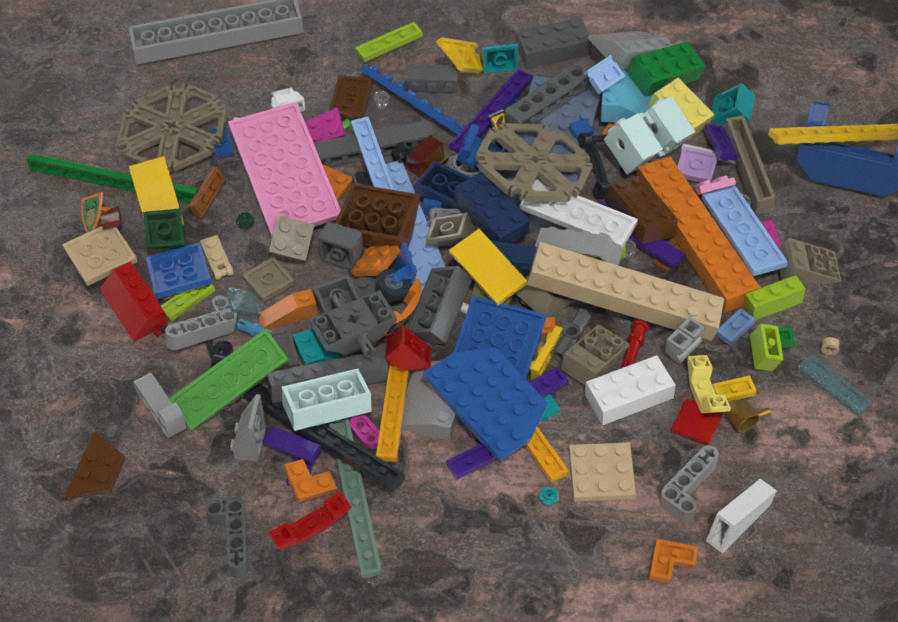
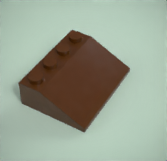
(380, 214)

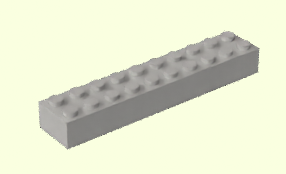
(215, 30)

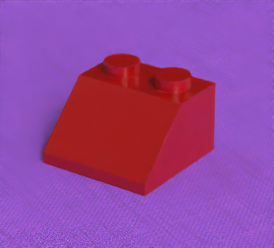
(407, 350)

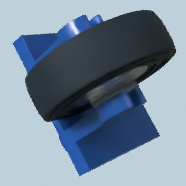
(397, 281)

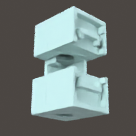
(648, 133)

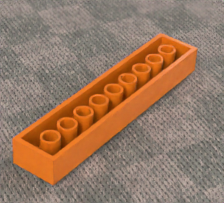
(700, 235)

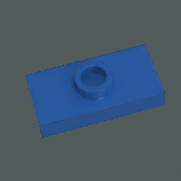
(225, 149)

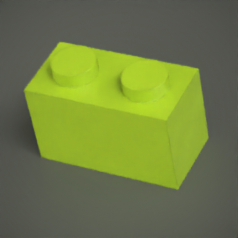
(766, 347)

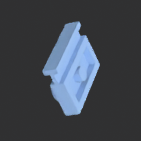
(604, 74)

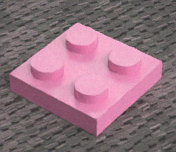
(718, 183)

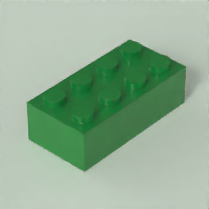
(662, 66)

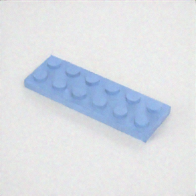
(744, 230)

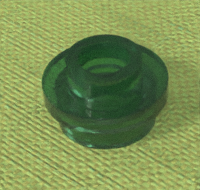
(245, 221)

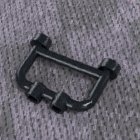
(587, 140)

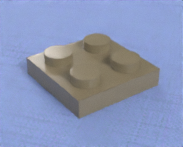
(268, 279)

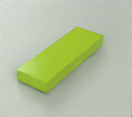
(185, 300)

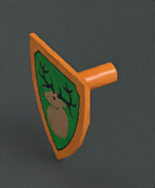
(91, 211)

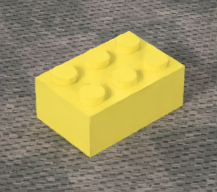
(691, 106)

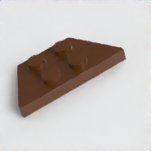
(96, 469)

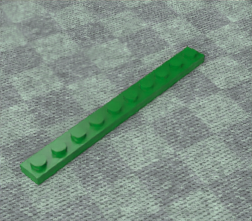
(97, 175)

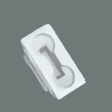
(287, 96)

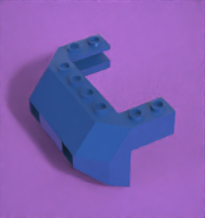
(847, 164)

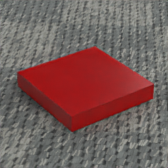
(694, 425)

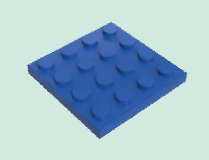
(504, 326)

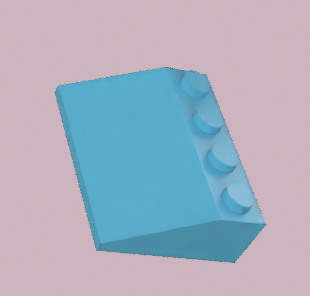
(623, 100)

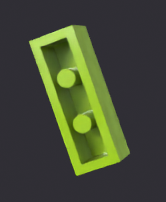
(774, 297)

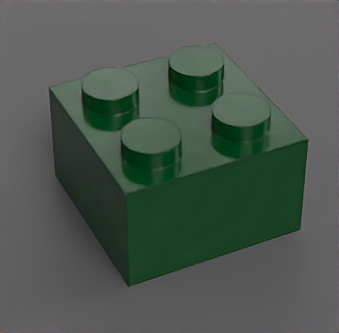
(163, 230)

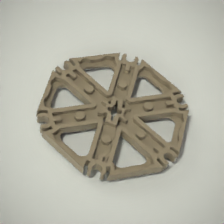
(175, 116)
(523, 157)

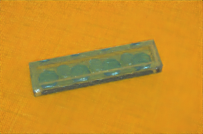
(835, 385)

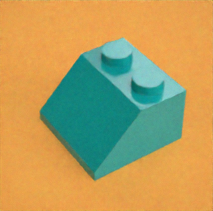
(499, 58)
(733, 103)
(310, 348)

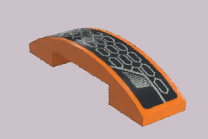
(412, 300)

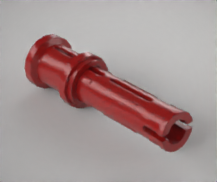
(636, 340)

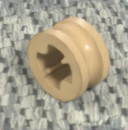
(830, 346)

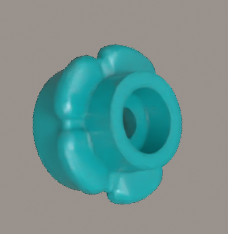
(549, 500)

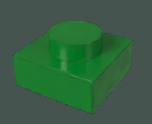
(786, 337)

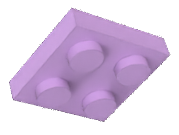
(697, 164)

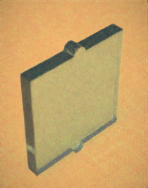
(243, 302)

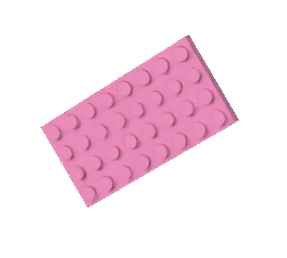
(284, 166)

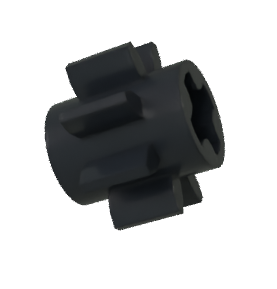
(400, 152)

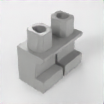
(684, 340)

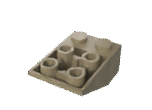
(809, 263)
(593, 355)

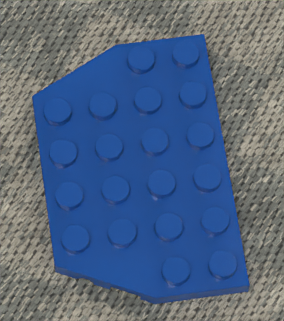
(489, 398)

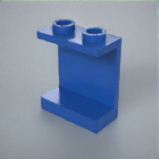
(470, 146)

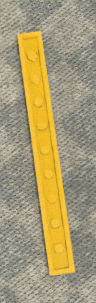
(834, 134)

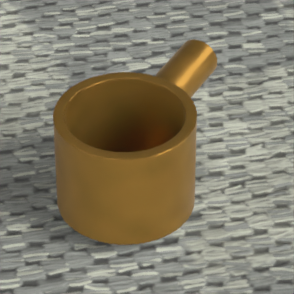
(745, 416)

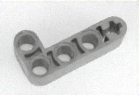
(204, 327)
(164, 412)
(692, 481)

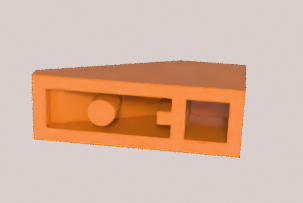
(292, 309)

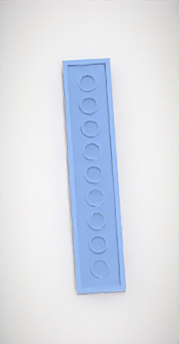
(423, 254)

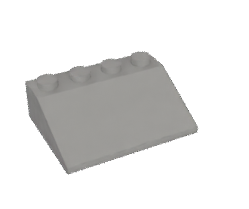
(626, 45)
(426, 411)

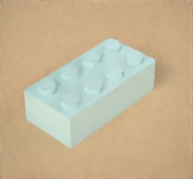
(326, 399)

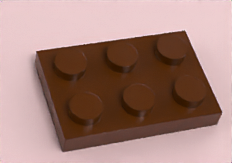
(351, 96)

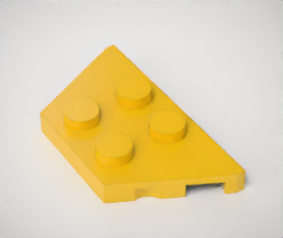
(462, 54)

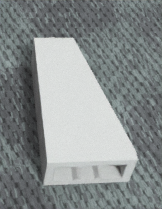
(740, 514)

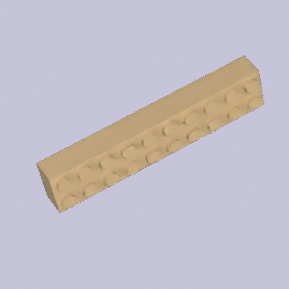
(623, 290)

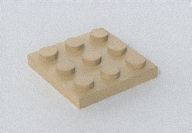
(98, 253)
(602, 472)

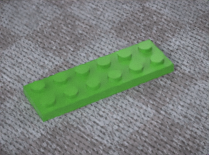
(229, 379)

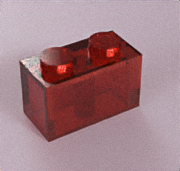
(424, 155)

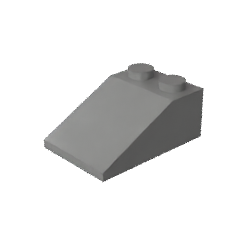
(249, 432)

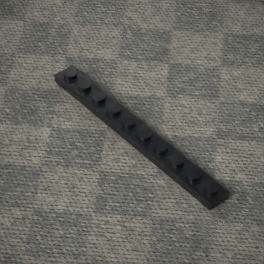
(334, 443)

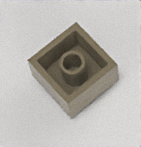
(291, 239)

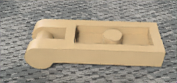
(216, 257)

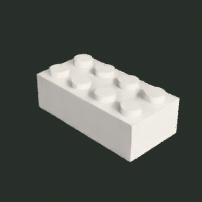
(629, 390)

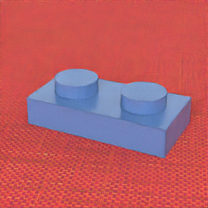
(735, 327)

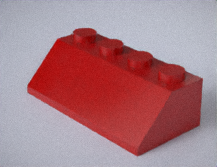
(133, 302)

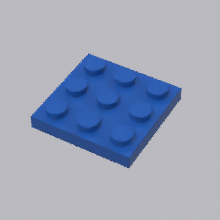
(178, 270)

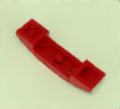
(311, 524)

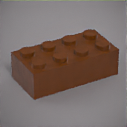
(639, 200)

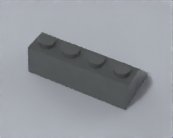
(439, 304)

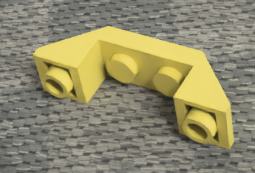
(701, 387)

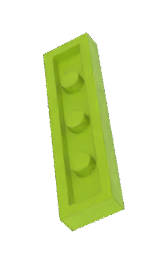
(389, 42)

